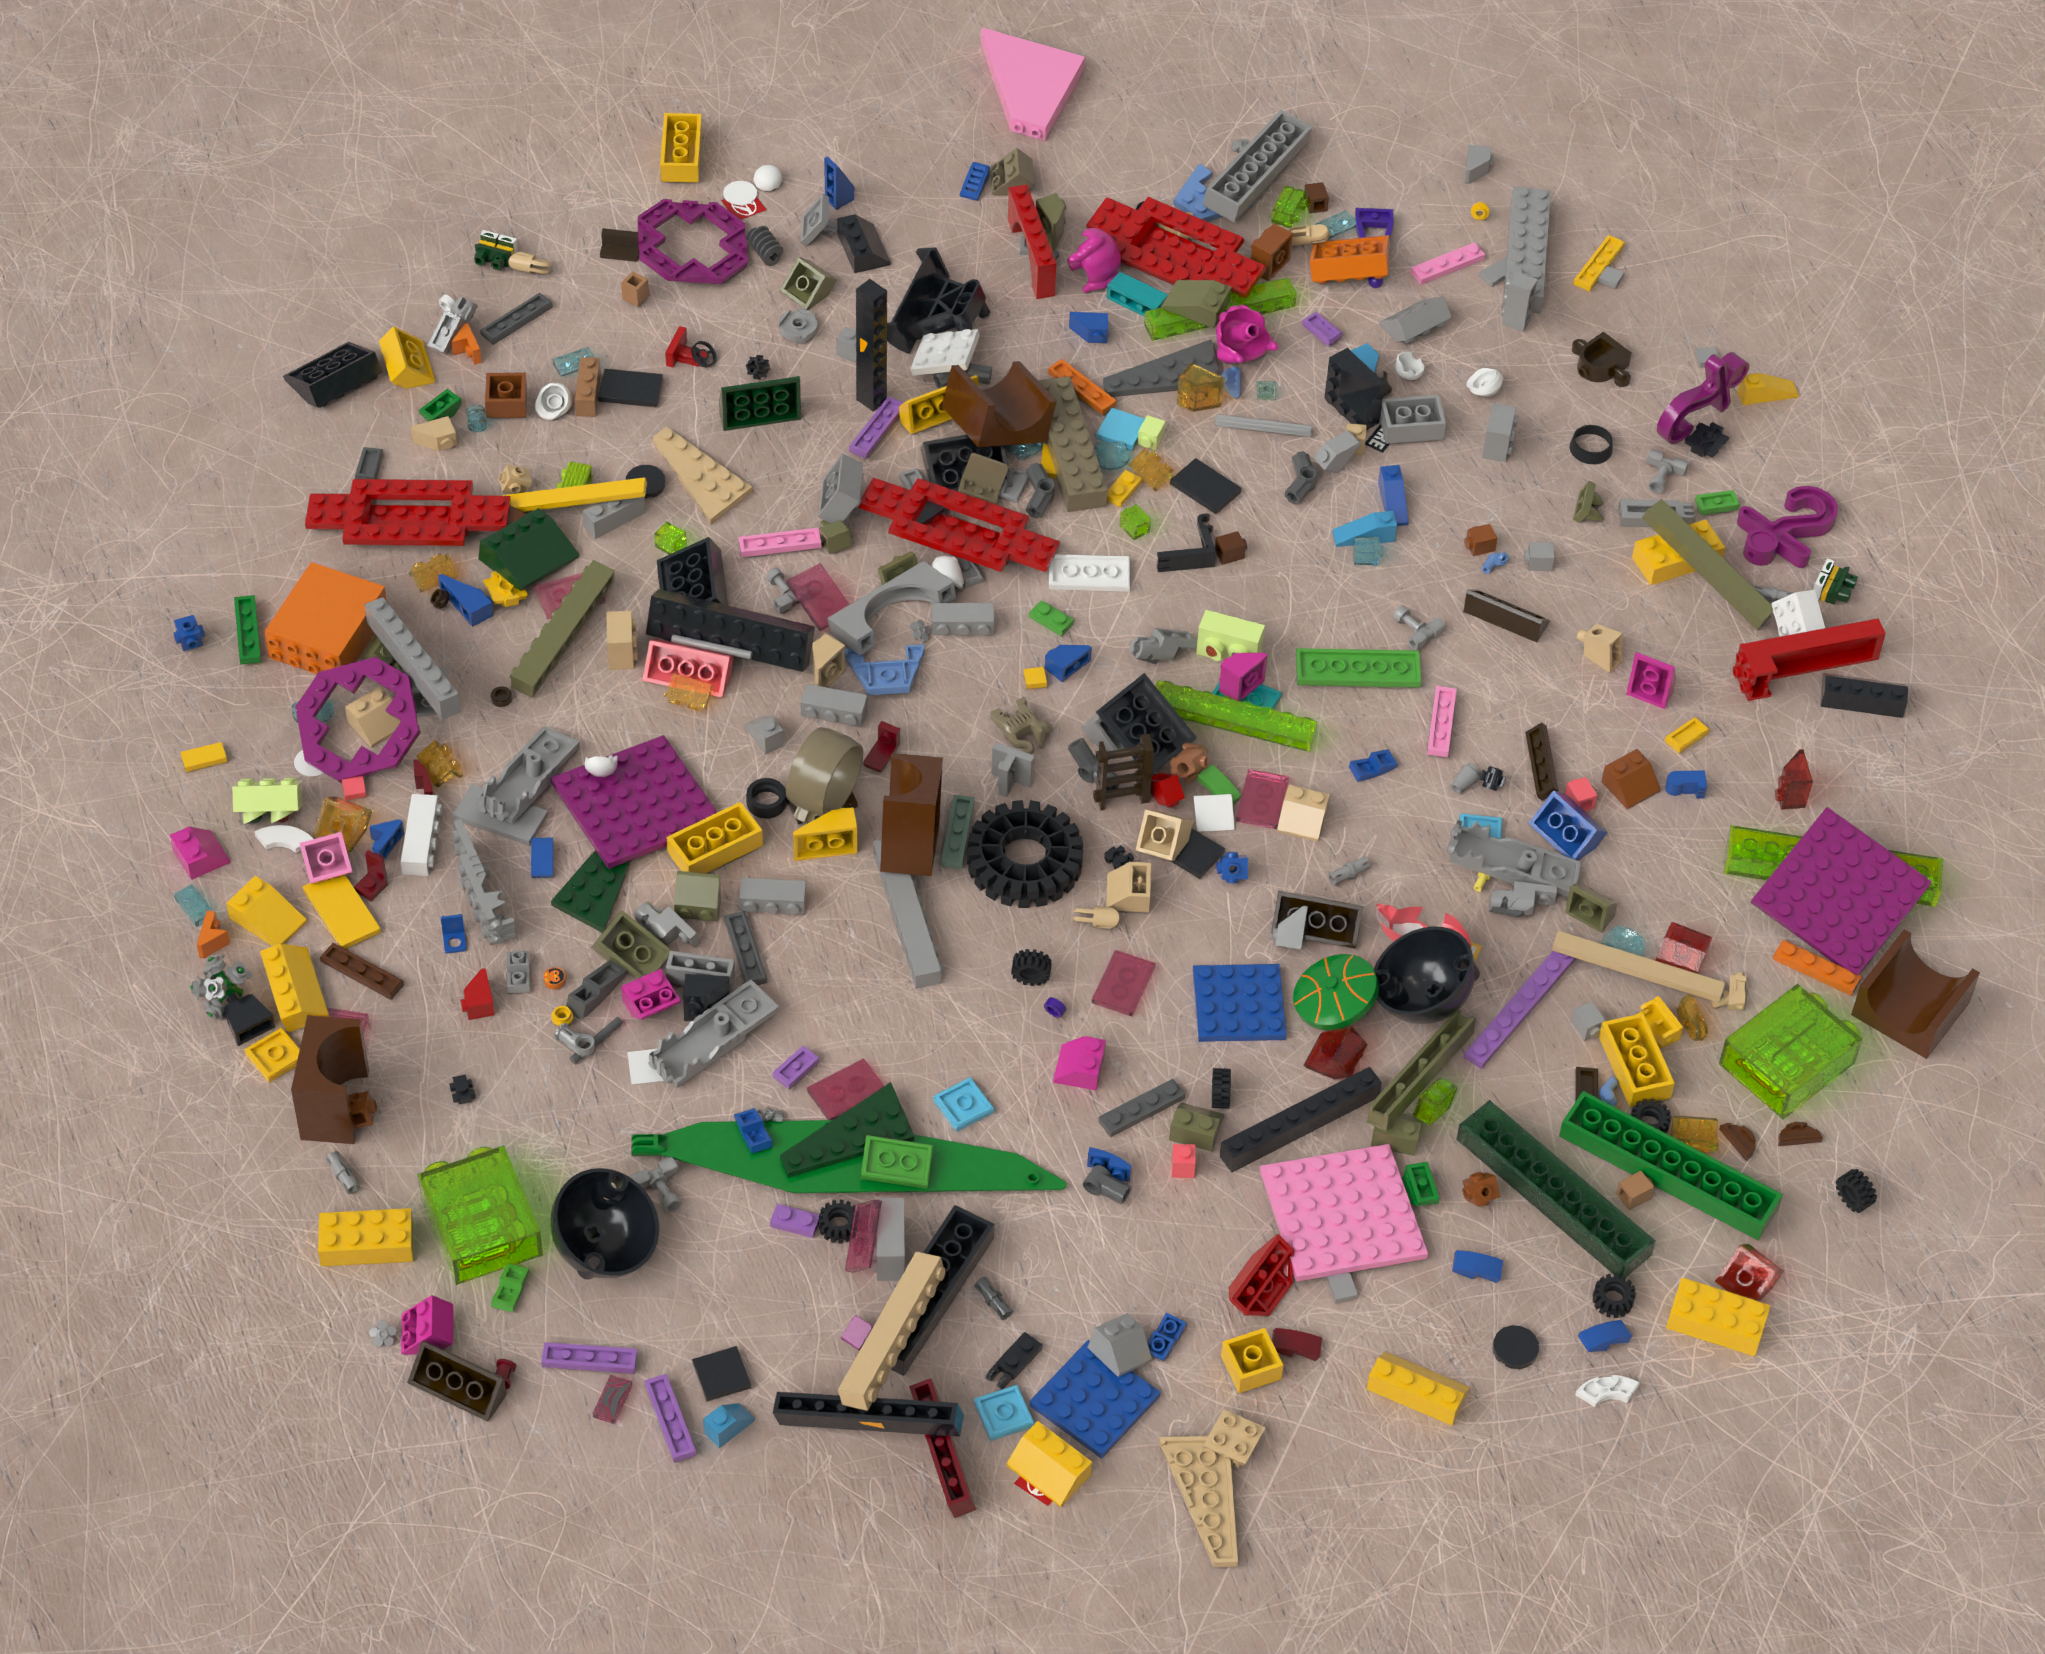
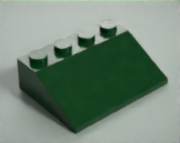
(760, 403)
(527, 549)

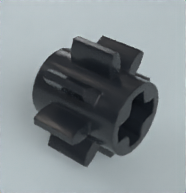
(758, 367)
(1492, 778)

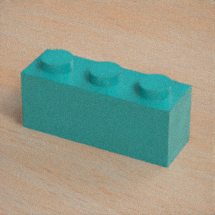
(1134, 294)

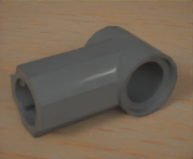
(1101, 1182)

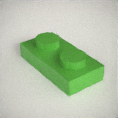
(1717, 502)
(1051, 618)

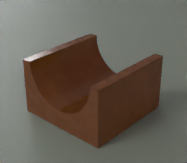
(1006, 414)
(911, 815)
(1911, 999)
(328, 1056)

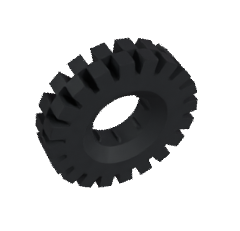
(1019, 881)

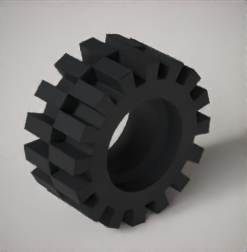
(1031, 967)
(1221, 1088)
(1654, 1110)
(1856, 1190)
(832, 1211)
(1610, 1306)

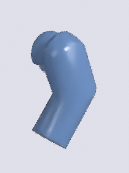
(1494, 560)
(1606, 1092)

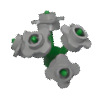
(218, 985)

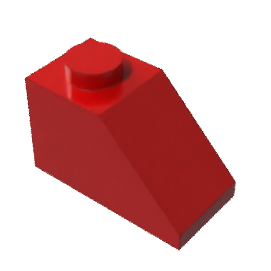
(1166, 789)
(478, 997)

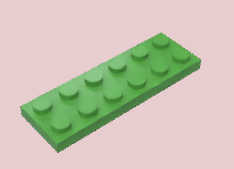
(1358, 667)

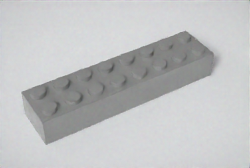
(1257, 166)
(1528, 238)

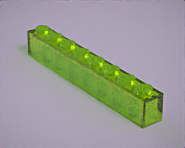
(1263, 298)
(1240, 716)

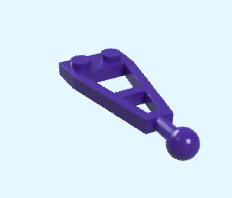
(1373, 218)

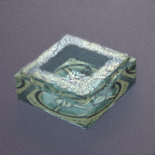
(1265, 390)

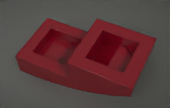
(422, 778)
(1296, 1342)

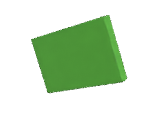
(896, 1161)

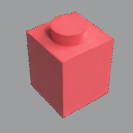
(1582, 793)
(1183, 1161)

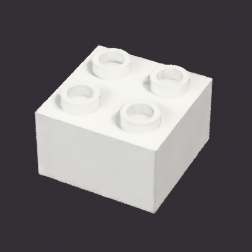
(1798, 613)

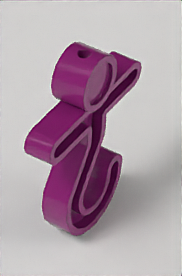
(1715, 391)
(1780, 536)

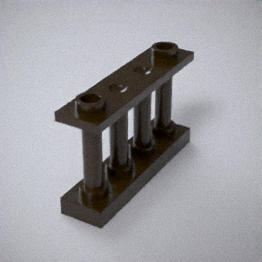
(1142, 776)

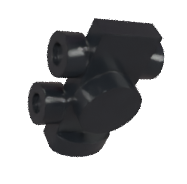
(1116, 856)
(461, 1086)

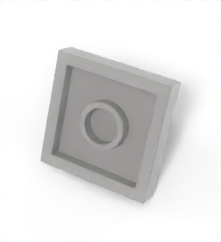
(816, 220)

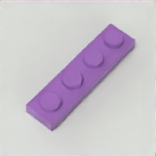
(876, 428)
(589, 1357)
(670, 1418)

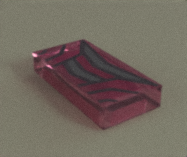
(612, 1399)

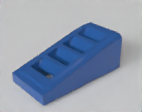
(979, 171)

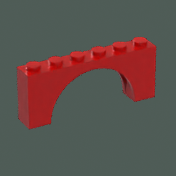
(1025, 218)

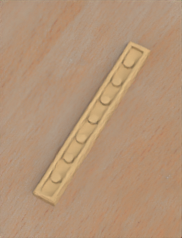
(1638, 966)

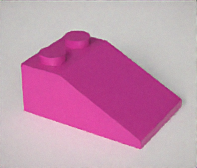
(1651, 680)

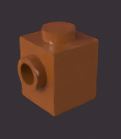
(1481, 540)

